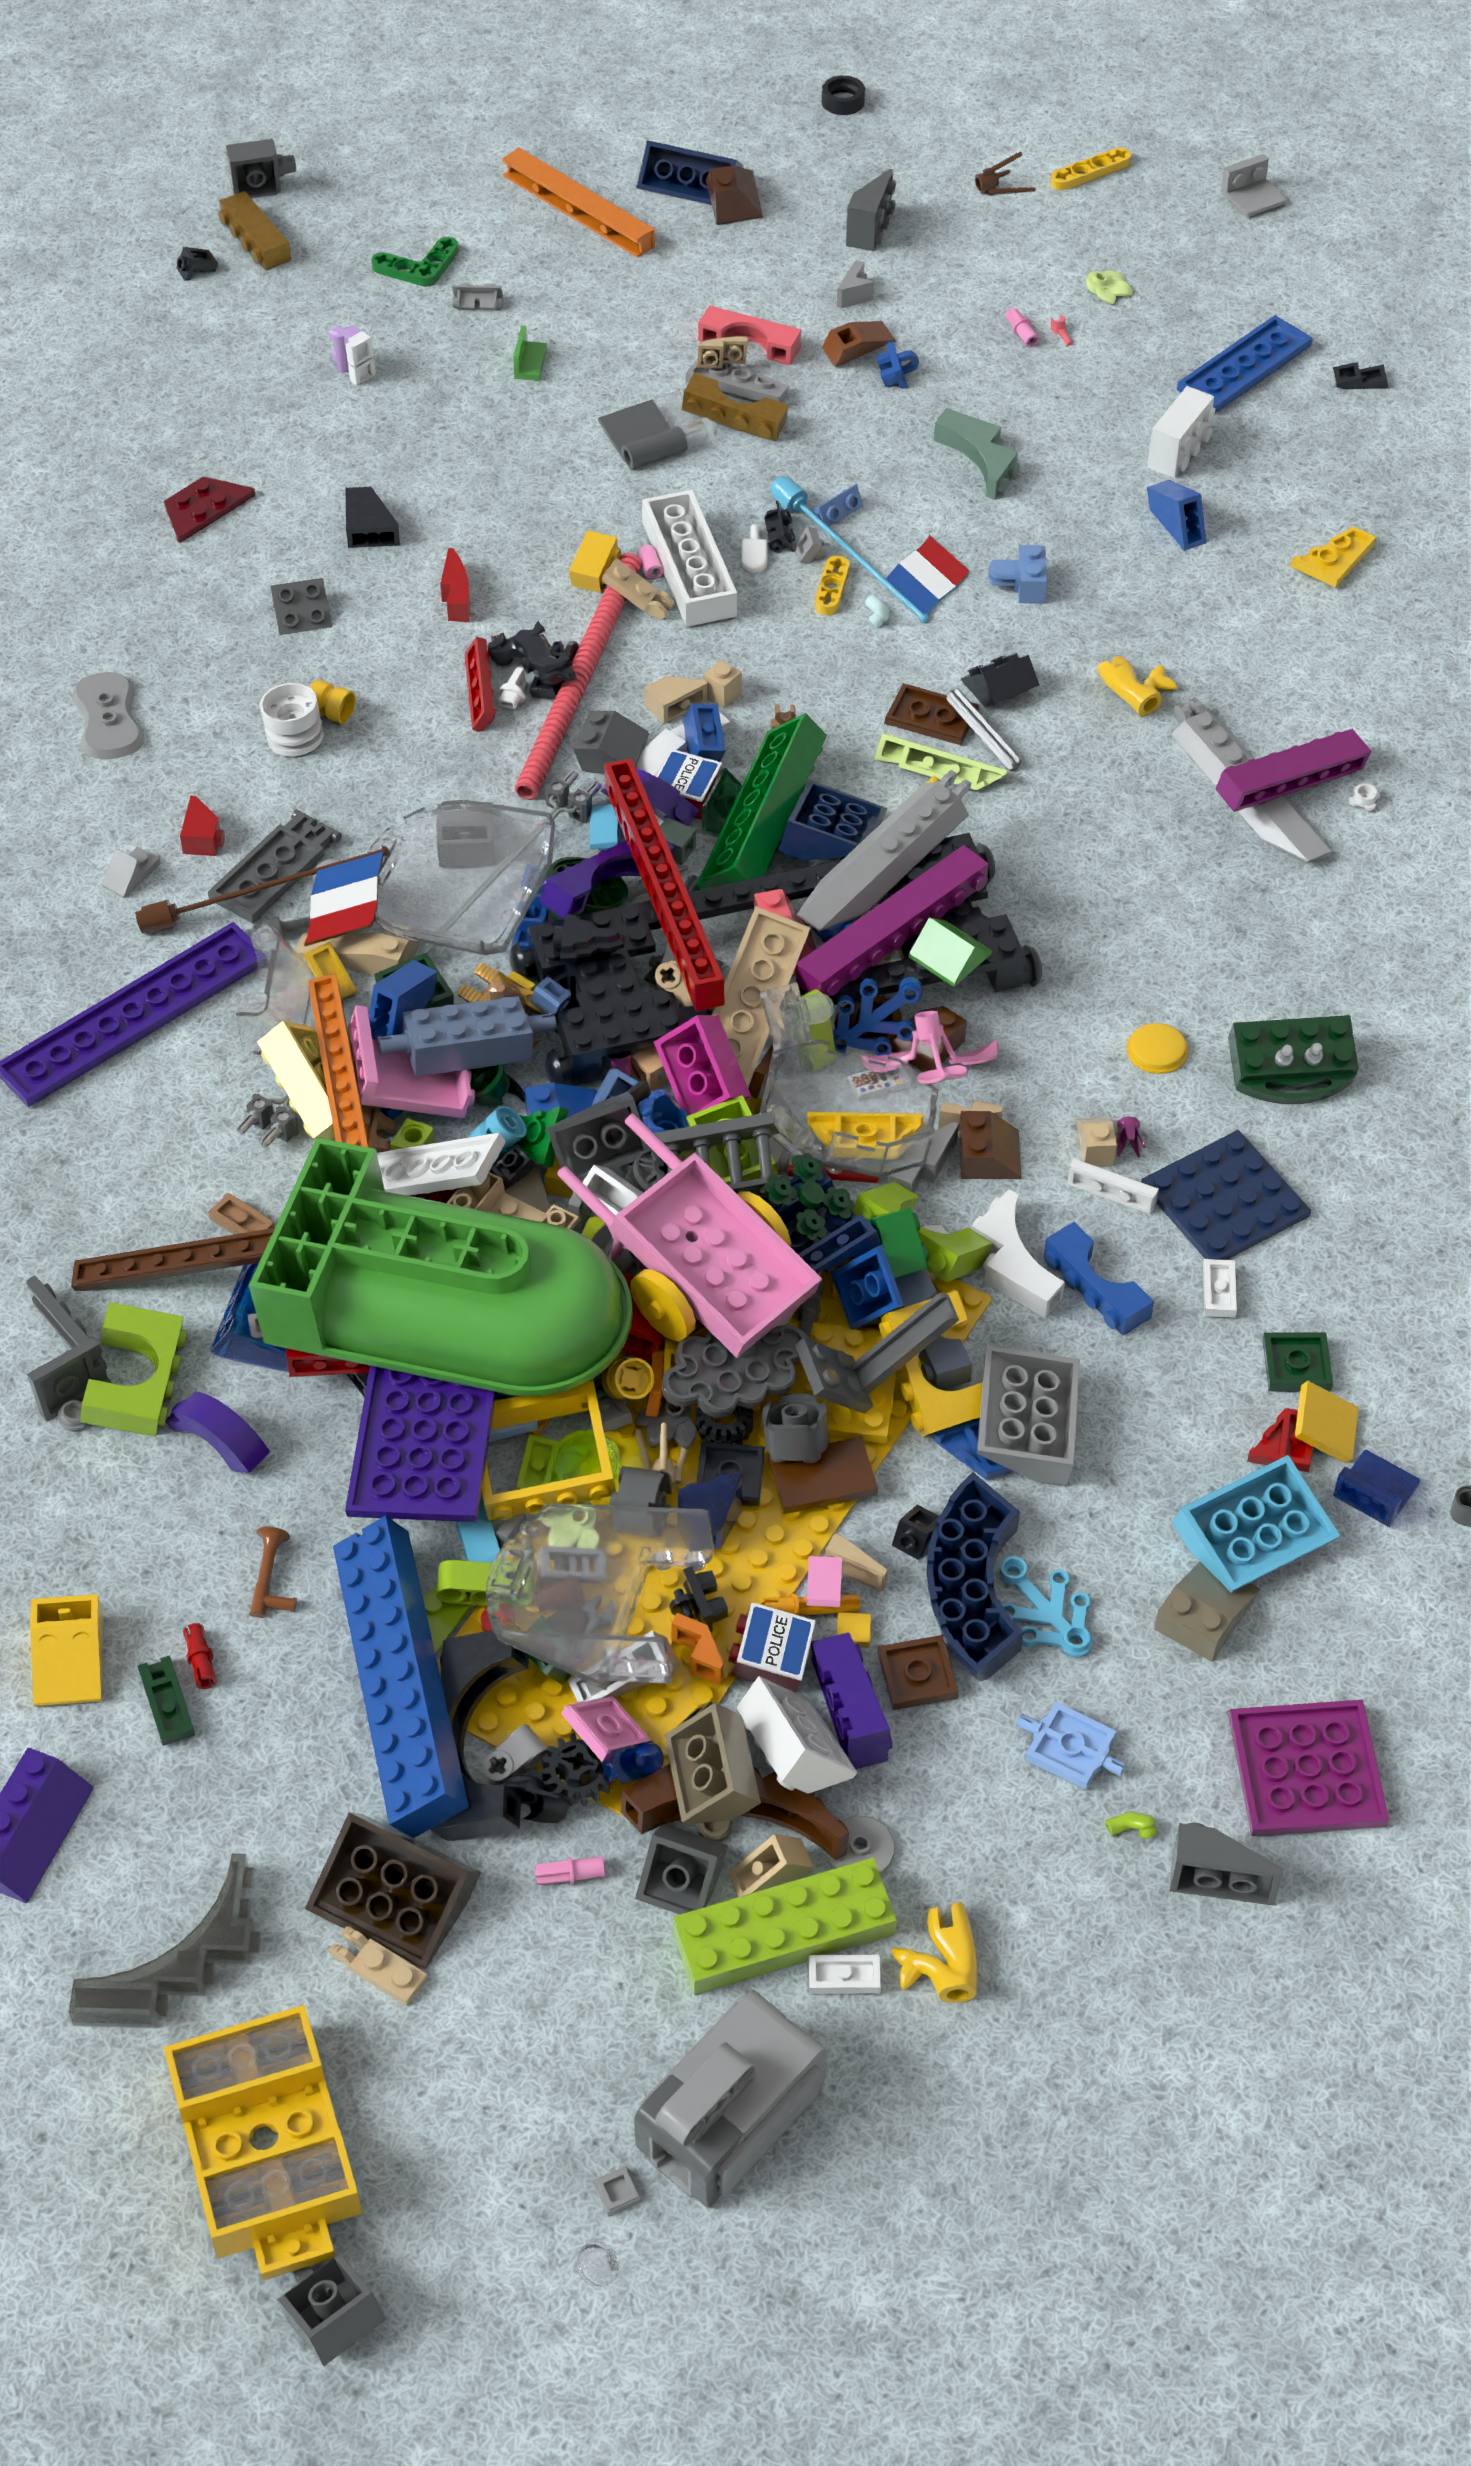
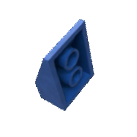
(553, 1095)
(867, 1288)

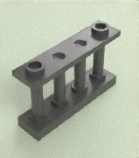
(730, 1133)

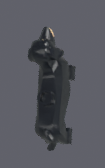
(534, 655)

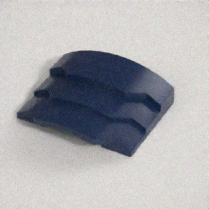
(843, 1238)

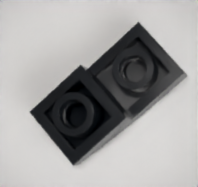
(513, 1166)

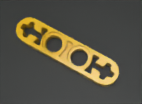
(1112, 160)

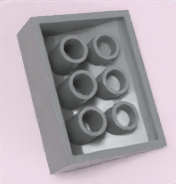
(1029, 1413)

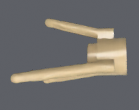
(662, 1464)

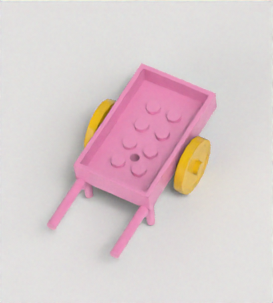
(732, 1276)

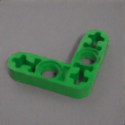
(390, 264)

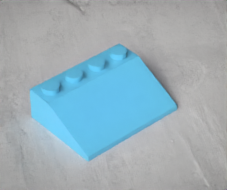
(1255, 1524)

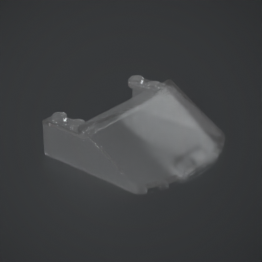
(576, 1578)

